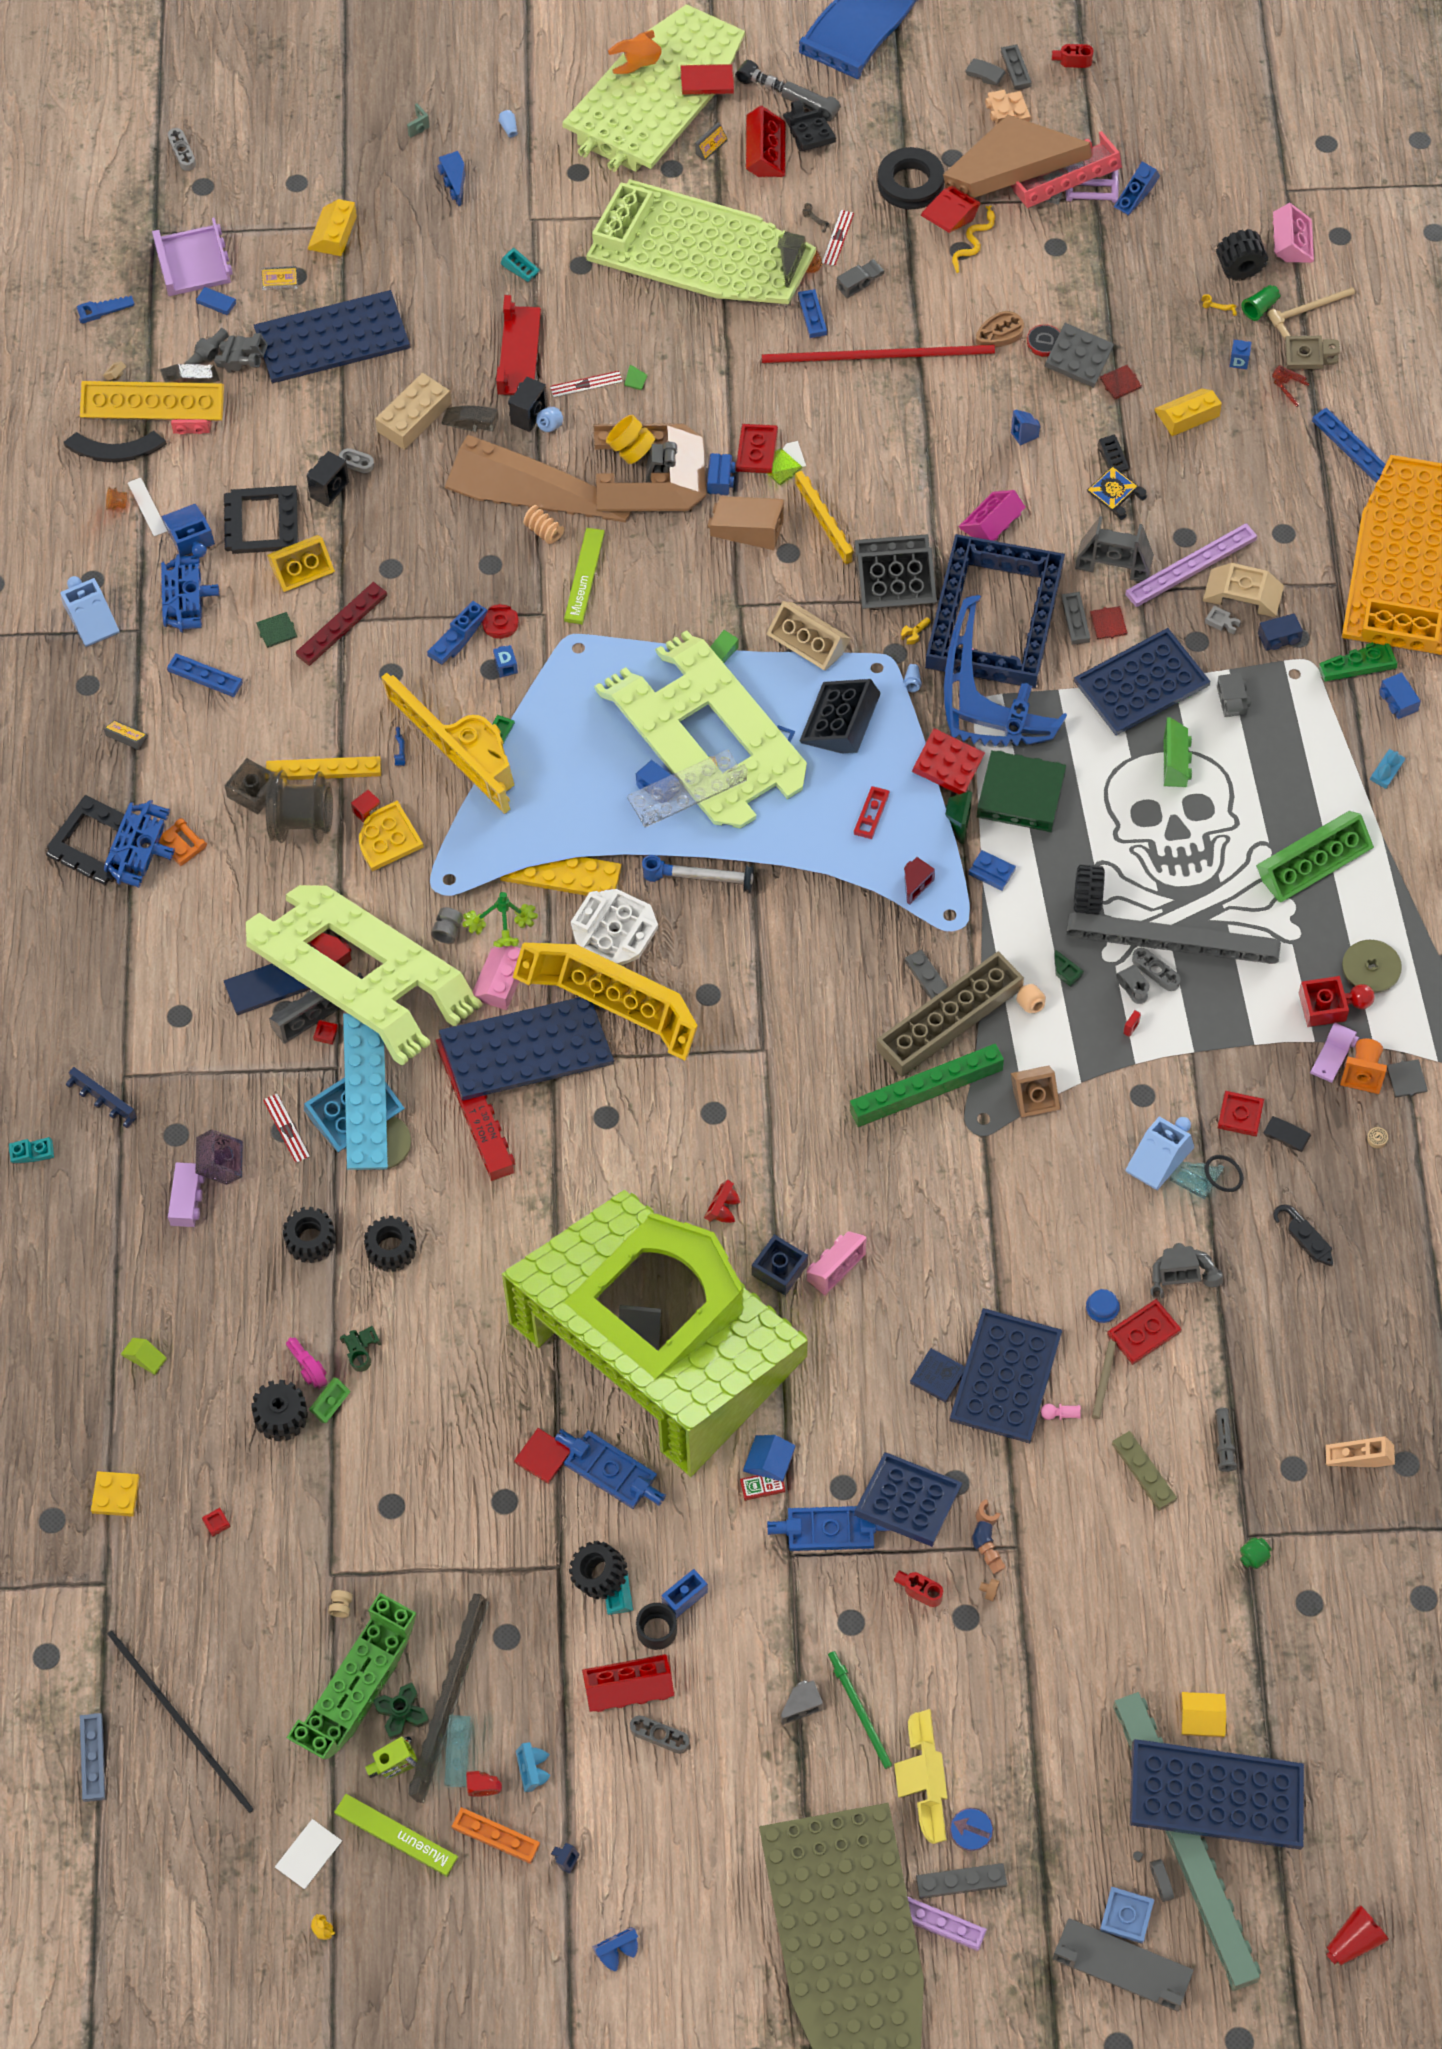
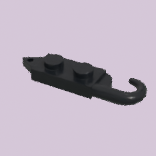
(1306, 1235)

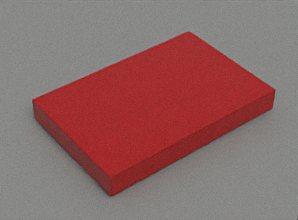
(707, 79)
(756, 448)
(1144, 1331)

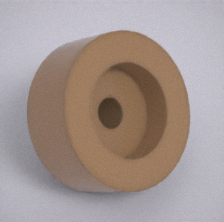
(990, 1589)

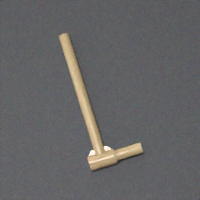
(1278, 318)

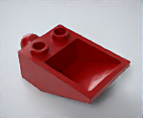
(951, 209)

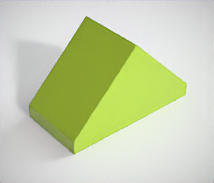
(144, 1355)

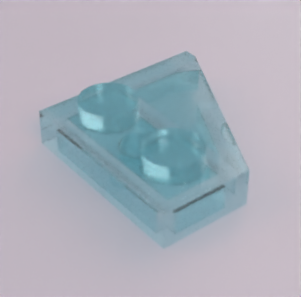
(1194, 1179)

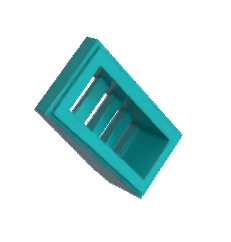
(518, 257)

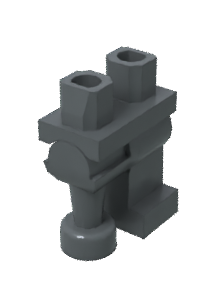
(241, 352)

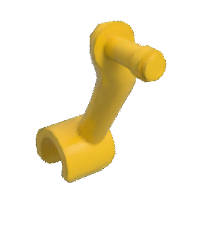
(1207, 302)

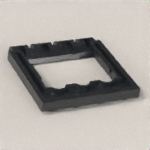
(287, 519)
(74, 858)

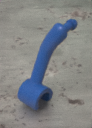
(400, 758)

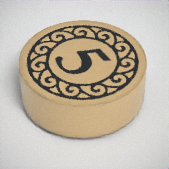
(1377, 1137)

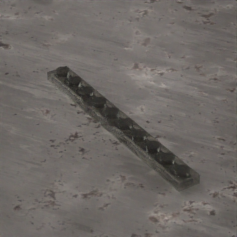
(448, 1699)

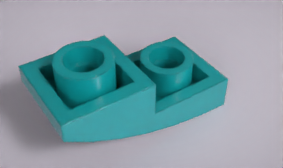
(27, 1151)

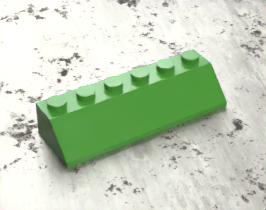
(1315, 855)

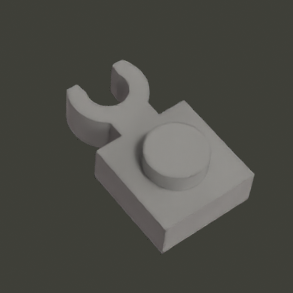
(1220, 618)

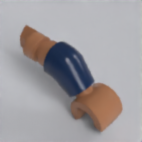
(983, 1539)

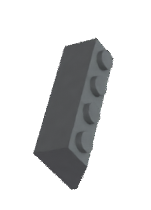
(301, 1015)

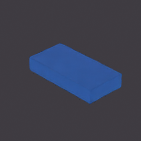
(216, 301)

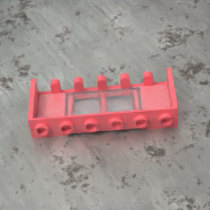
(1038, 189)

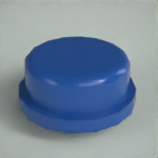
(1102, 1306)

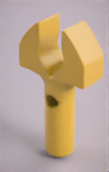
(914, 631)

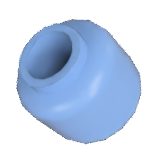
(549, 419)

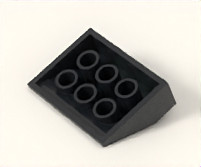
(841, 715)

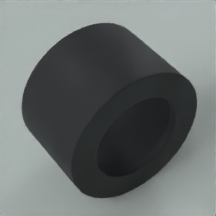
(652, 1611)

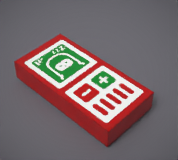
(760, 1486)

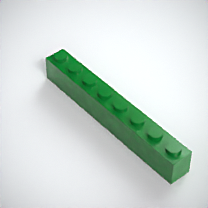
(926, 1085)

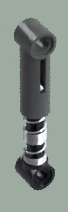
(750, 72)

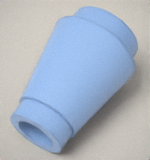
(508, 122)
(912, 678)

